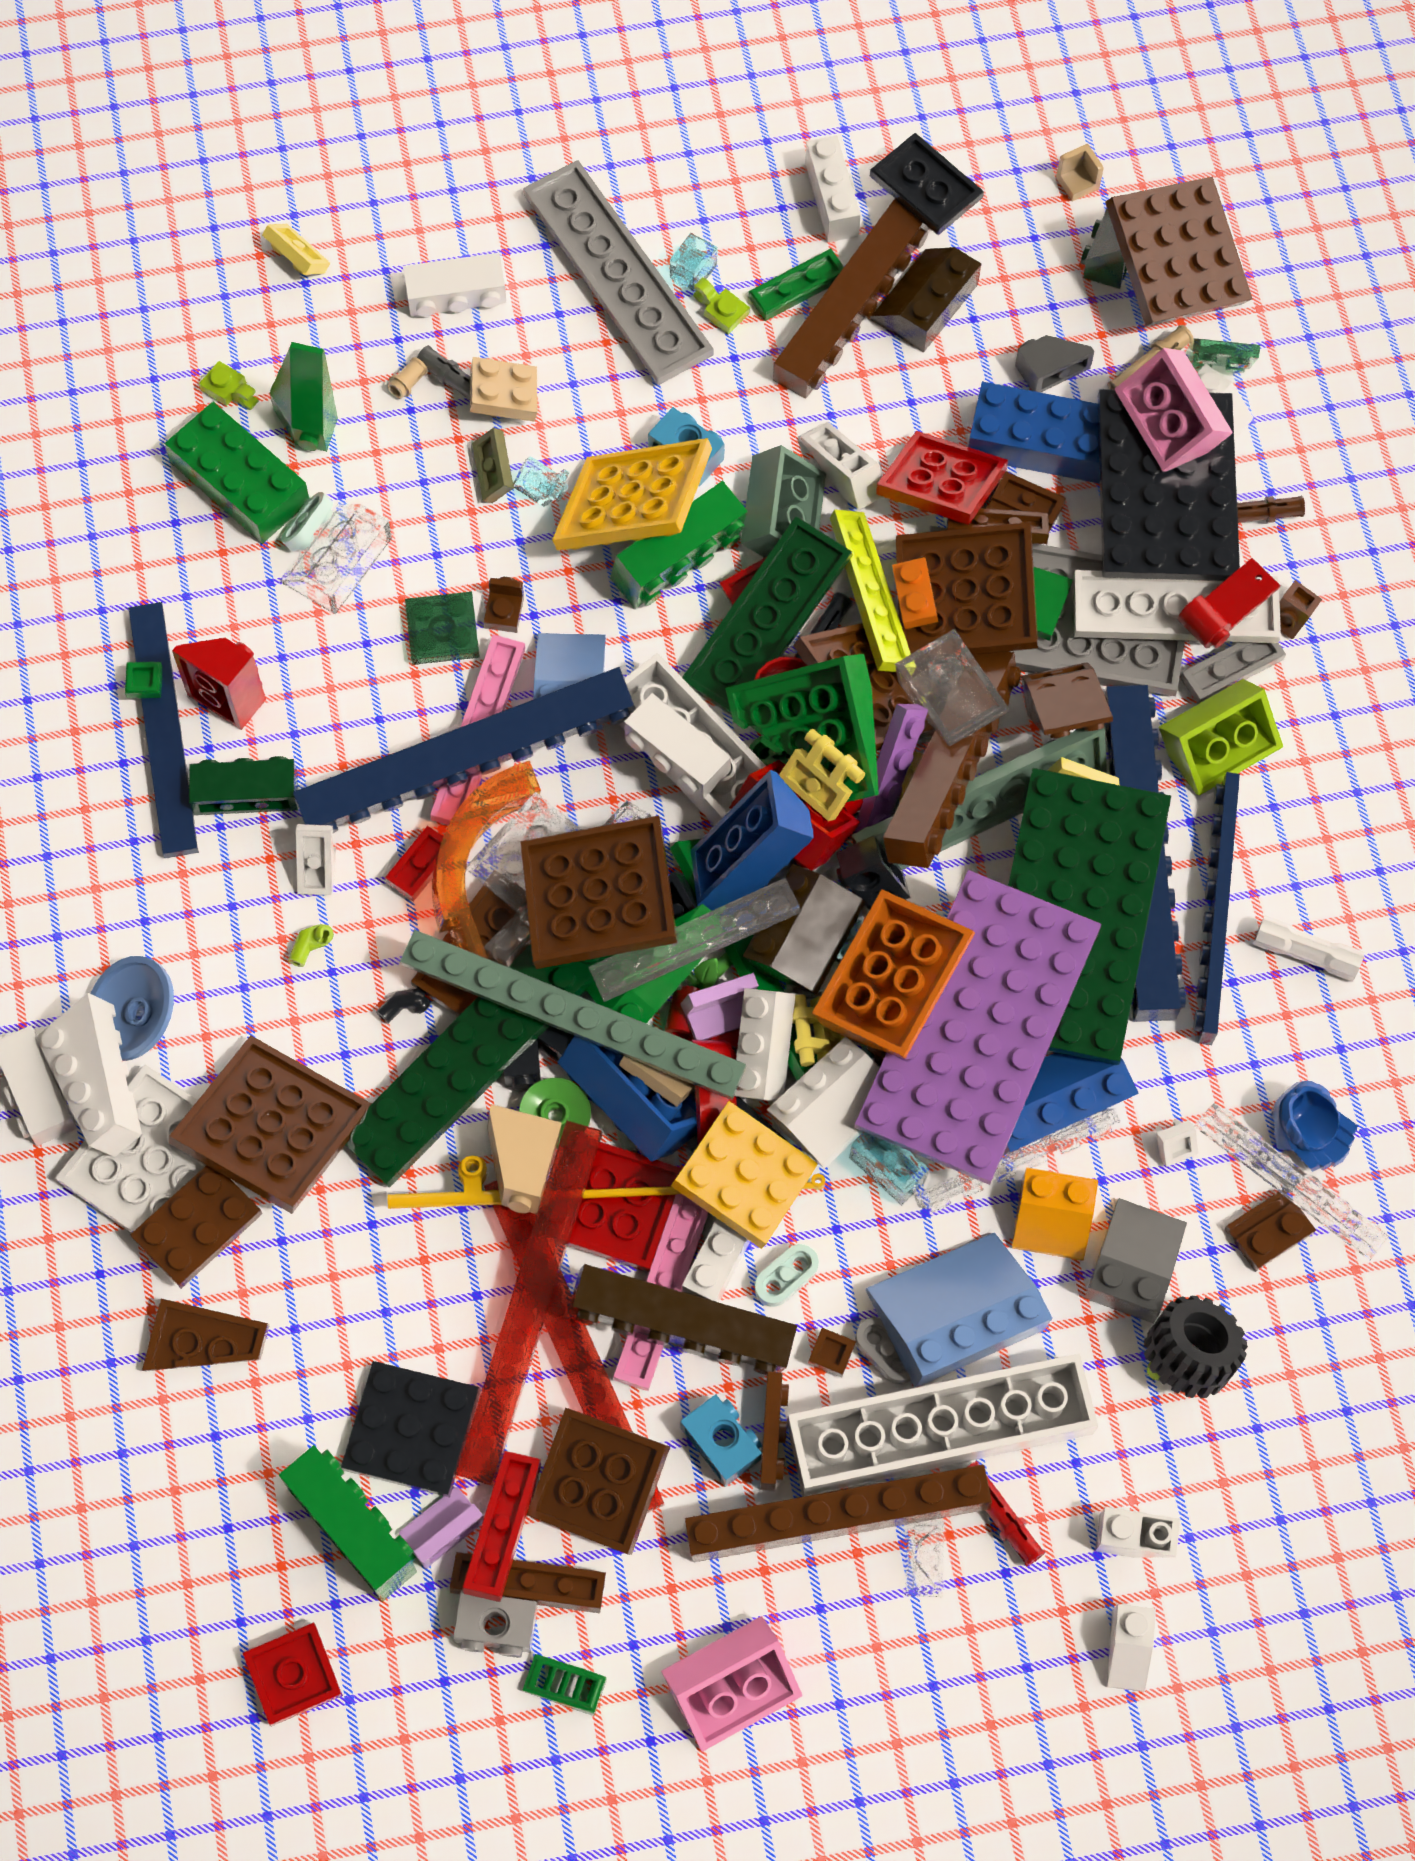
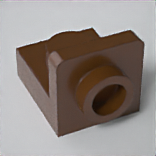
(504, 604)
(1296, 608)

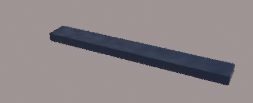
(164, 735)

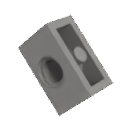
(476, 1611)

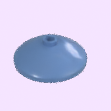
(141, 1001)

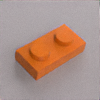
(915, 593)

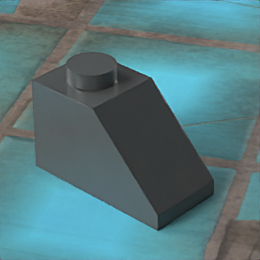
(1052, 361)

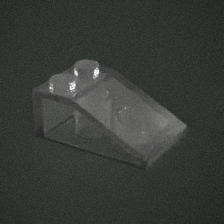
(951, 687)
(500, 860)

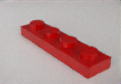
(502, 1526)

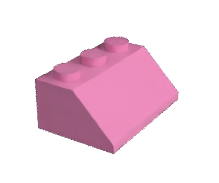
(1173, 409)
(732, 1683)

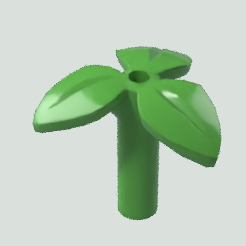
(708, 972)

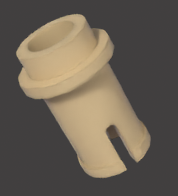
(401, 384)

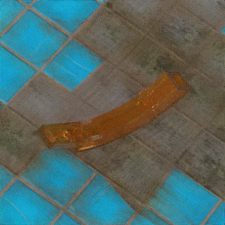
(481, 809)

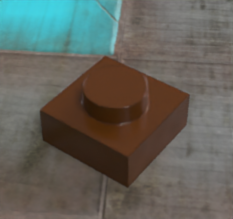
(832, 1352)

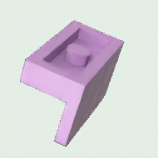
(717, 1008)
(442, 1527)

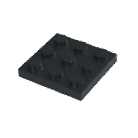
(411, 1429)

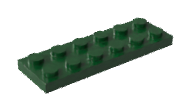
(768, 611)

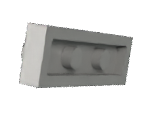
(1229, 667)

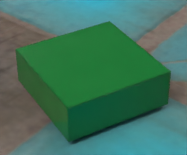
(143, 680)

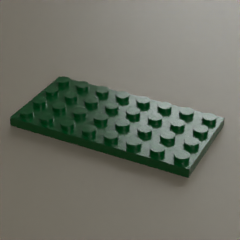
(1098, 856)

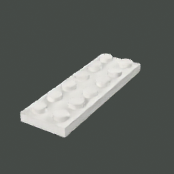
(1151, 607)

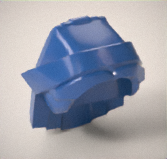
(1312, 1126)

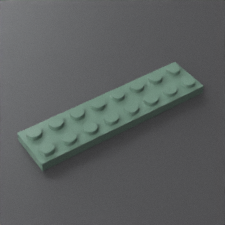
(1003, 790)

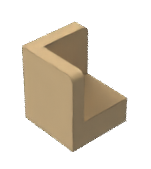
(1079, 172)

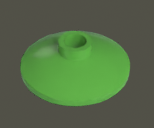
(557, 1095)

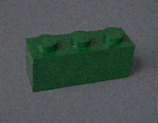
(243, 786)

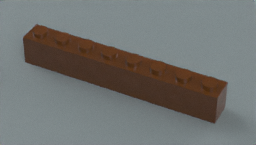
(849, 300)
(942, 778)
(838, 1513)

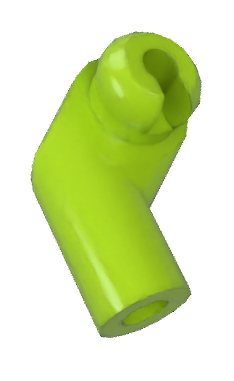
(309, 940)

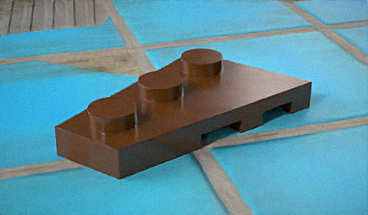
(201, 1337)

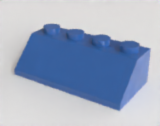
(750, 843)
(1068, 1092)
(634, 1108)

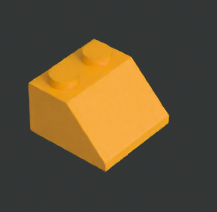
(1054, 1213)

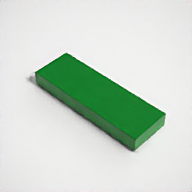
(796, 285)

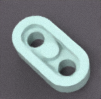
(308, 519)
(786, 1276)

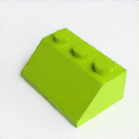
(1222, 735)

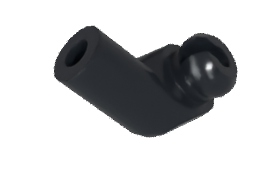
(401, 1000)

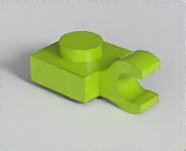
(722, 309)
(227, 385)

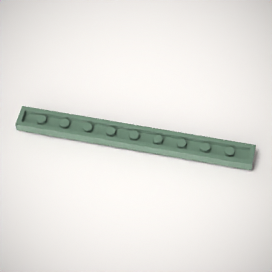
(573, 1014)

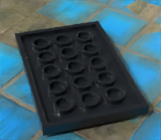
(1162, 521)

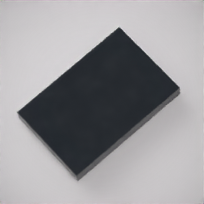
(926, 183)

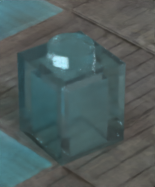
(693, 261)

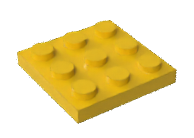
(745, 1175)

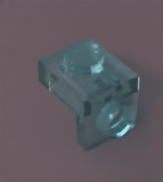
(541, 482)

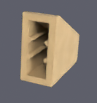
(521, 1155)

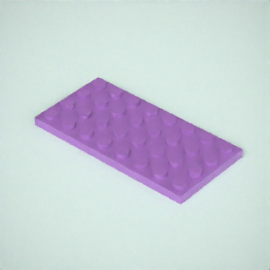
(986, 1033)

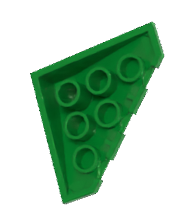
(824, 697)

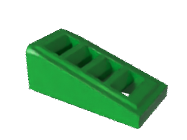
(598, 1684)

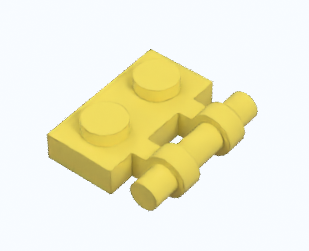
(814, 782)
(805, 1044)

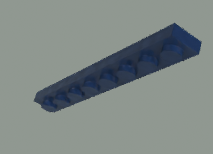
(1215, 922)

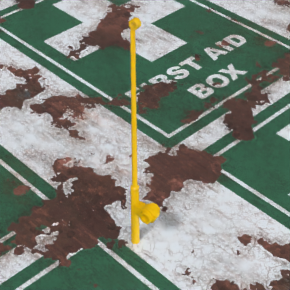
(475, 1196)

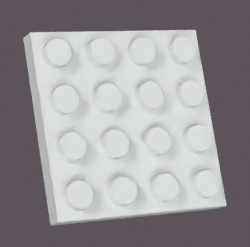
(147, 1170)

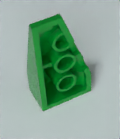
(305, 397)
(648, 998)

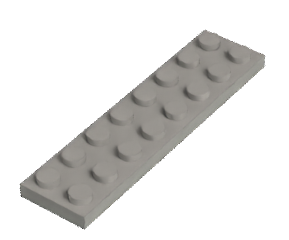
(618, 272)

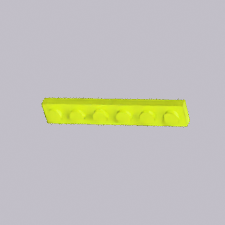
(870, 589)

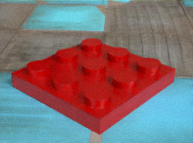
(942, 477)
(624, 1227)

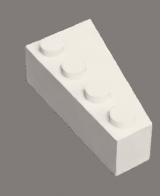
(91, 1074)

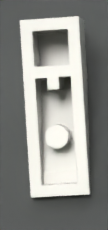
(845, 464)

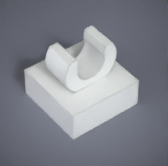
(1177, 1142)

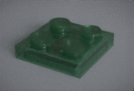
(1231, 355)
(442, 628)

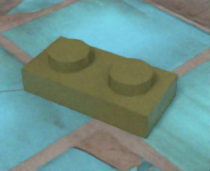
(492, 465)

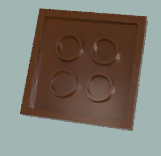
(598, 1481)

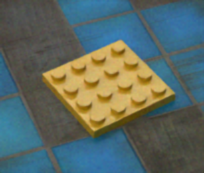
(632, 495)

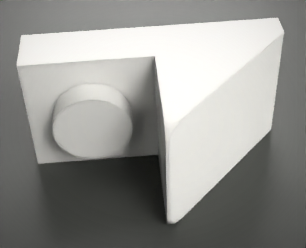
(315, 859)

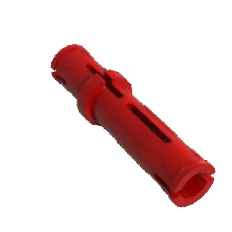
(1012, 1526)

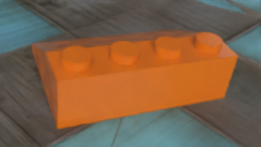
(892, 975)

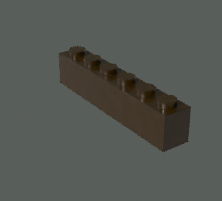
(682, 1319)

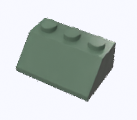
(778, 491)

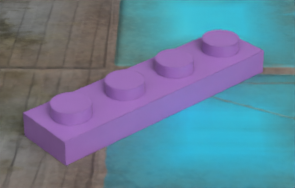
(893, 763)

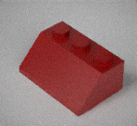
(221, 678)
(827, 834)

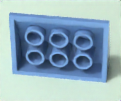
(958, 1308)

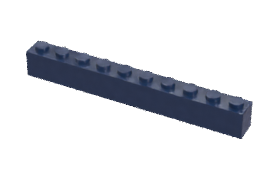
(467, 751)
(1132, 760)

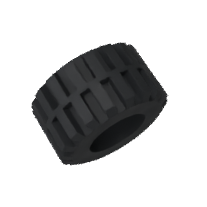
(1211, 1331)

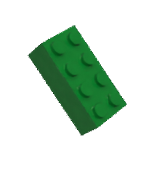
(237, 472)
(664, 560)
(348, 1523)

